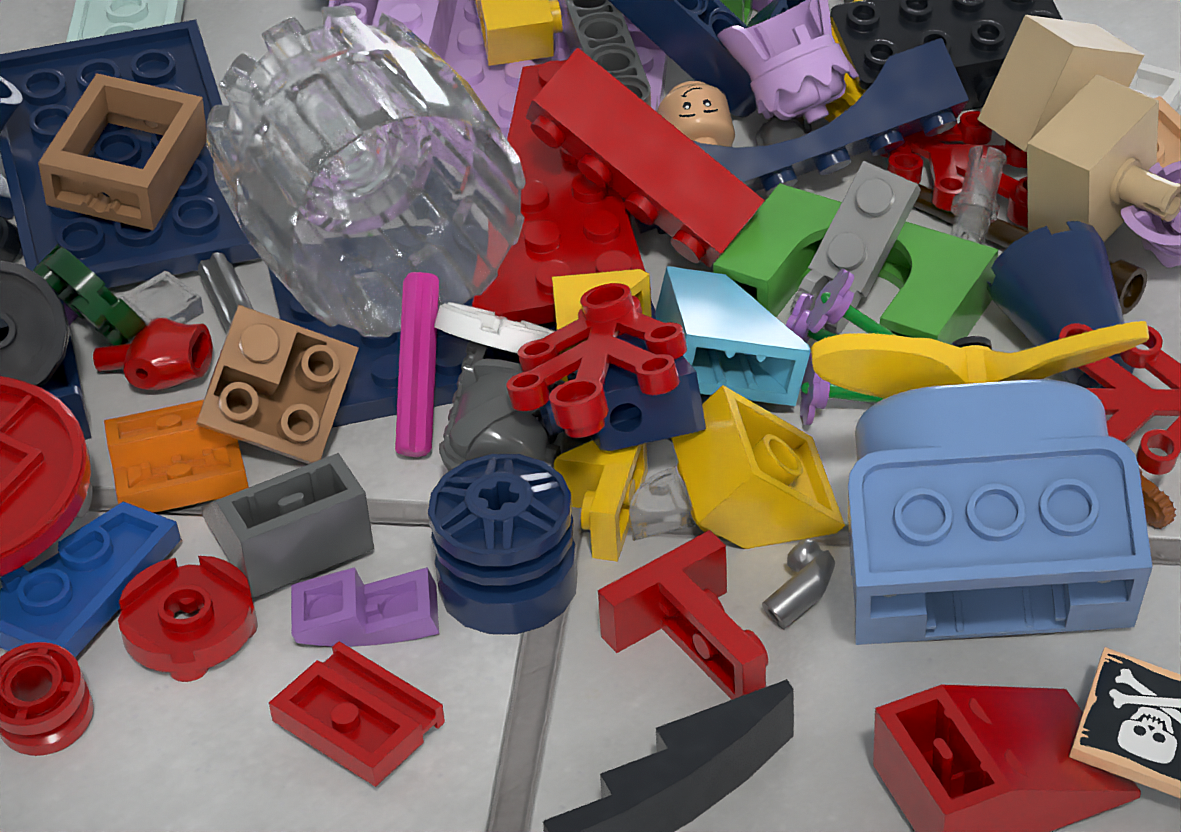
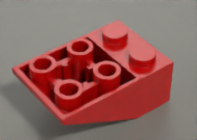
(990, 760)

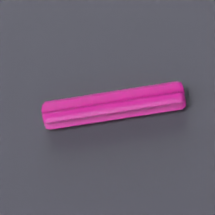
(417, 365)

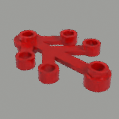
(952, 159)
(581, 402)
(1135, 402)

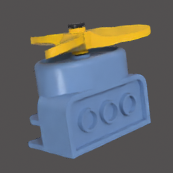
(987, 489)

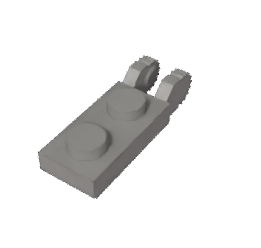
(861, 234)

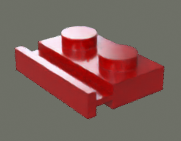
(357, 713)

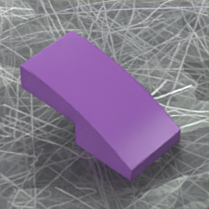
(364, 614)

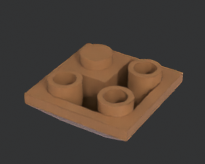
(277, 385)

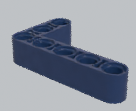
(689, 37)

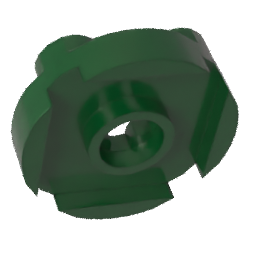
(88, 297)

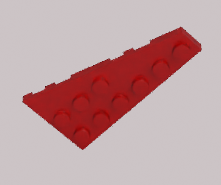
(567, 221)

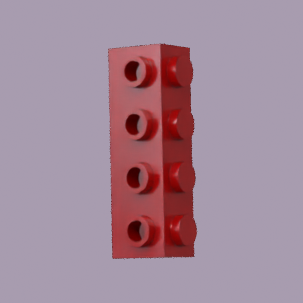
(642, 159)

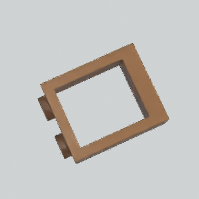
(135, 194)

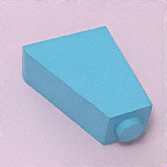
(732, 337)

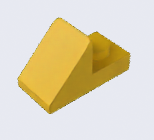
(604, 488)

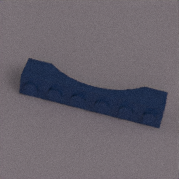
(910, 95)

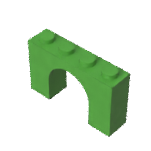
(937, 273)

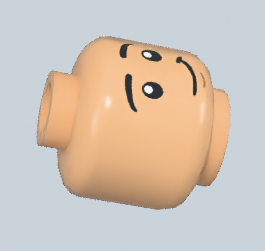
(699, 113)

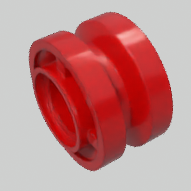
(63, 703)

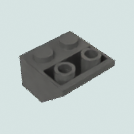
(293, 524)

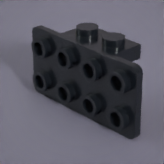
(973, 32)

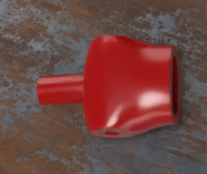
(160, 355)

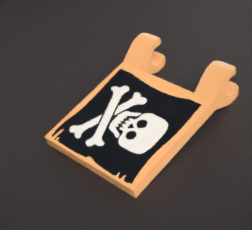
(1133, 722)

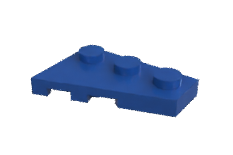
(82, 584)

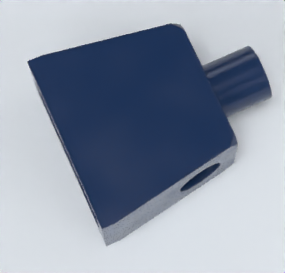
(640, 417)

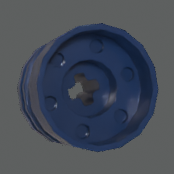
(503, 543)

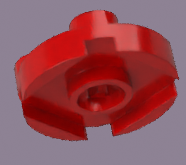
(190, 644)

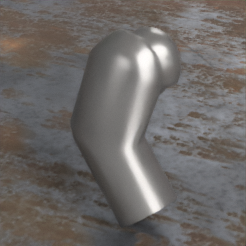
(805, 587)

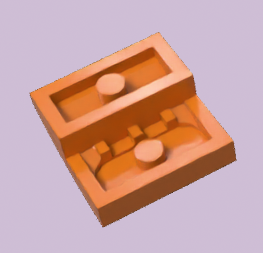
(170, 461)

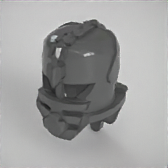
(484, 418)

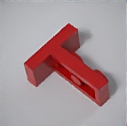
(682, 599)

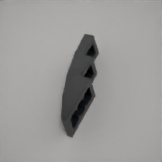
(693, 768)

